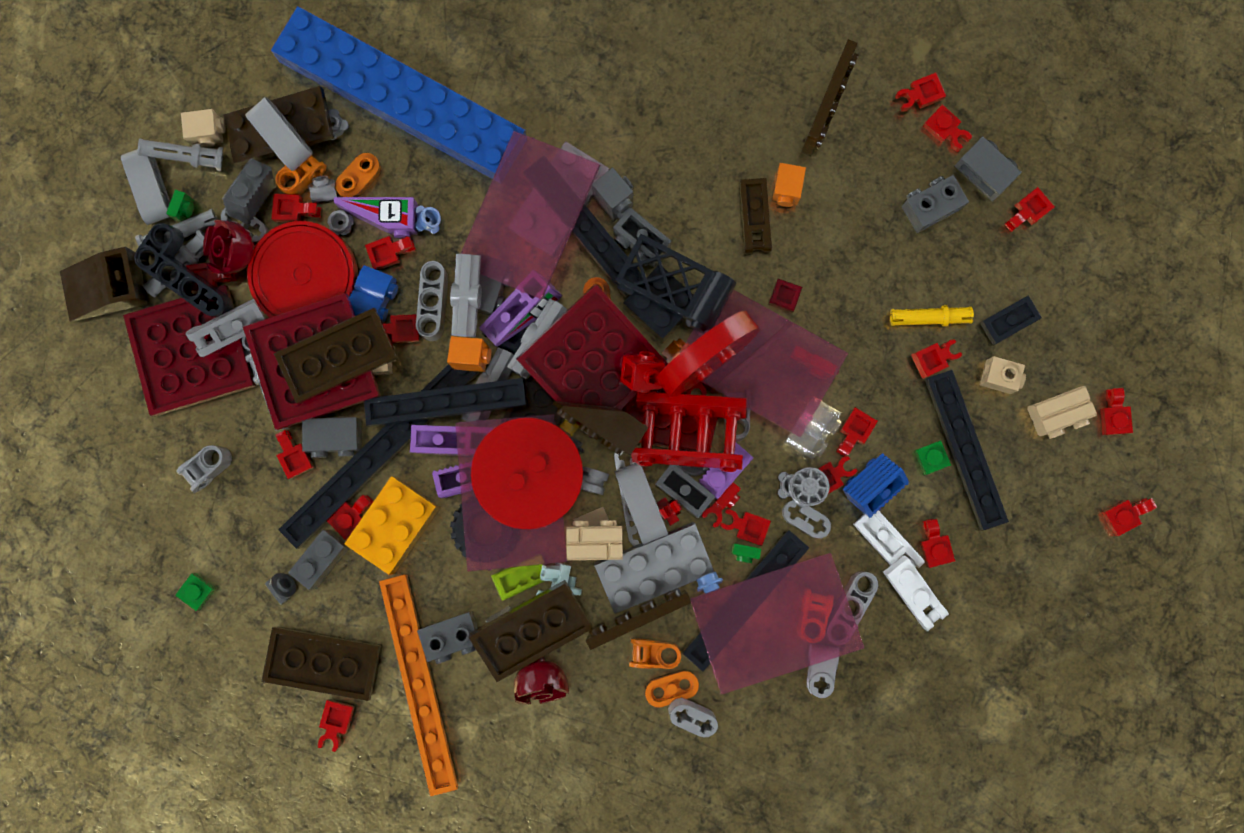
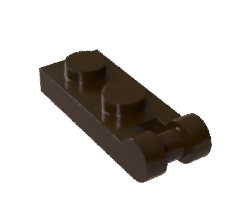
(755, 214)

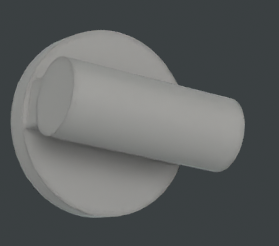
(322, 189)

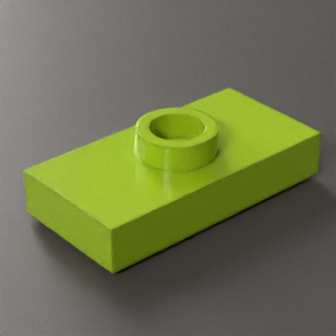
(516, 580)

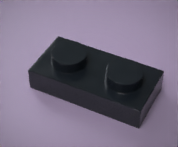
(1010, 320)

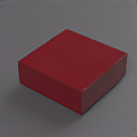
(785, 295)

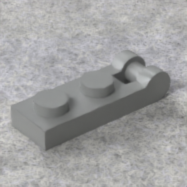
(225, 328)

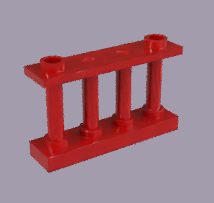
(697, 405)

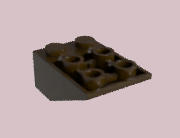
(103, 284)
(615, 426)

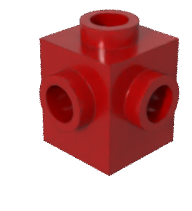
(641, 371)

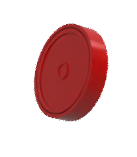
(299, 267)
(708, 353)
(526, 473)

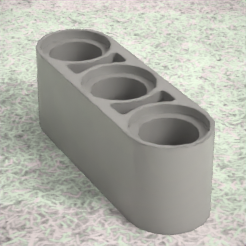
(279, 134)
(146, 186)
(427, 289)
(641, 503)
(861, 599)

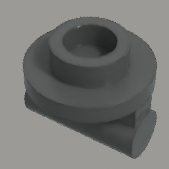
(281, 587)

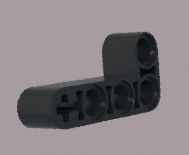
(185, 278)

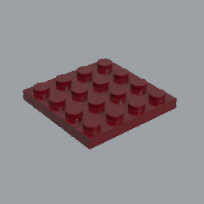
(286, 330)
(584, 353)
(169, 365)

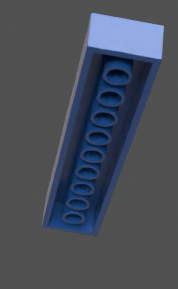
(394, 92)

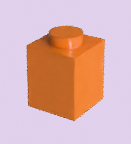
(788, 184)
(468, 354)

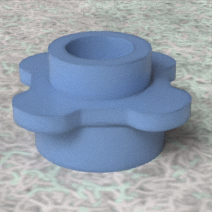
(433, 216)
(709, 583)

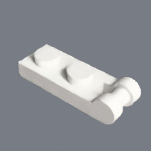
(886, 539)
(915, 592)

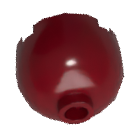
(228, 247)
(541, 682)

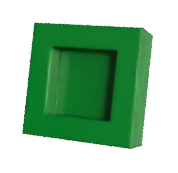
(180, 207)
(932, 457)
(745, 553)
(195, 592)

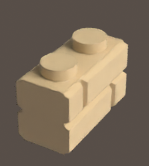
(1062, 411)
(594, 542)

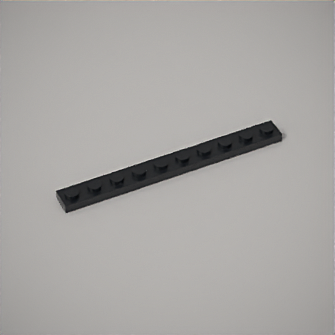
(362, 467)

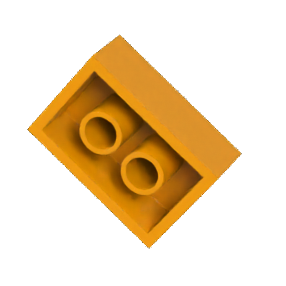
(392, 525)

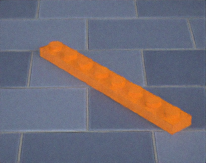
(418, 686)

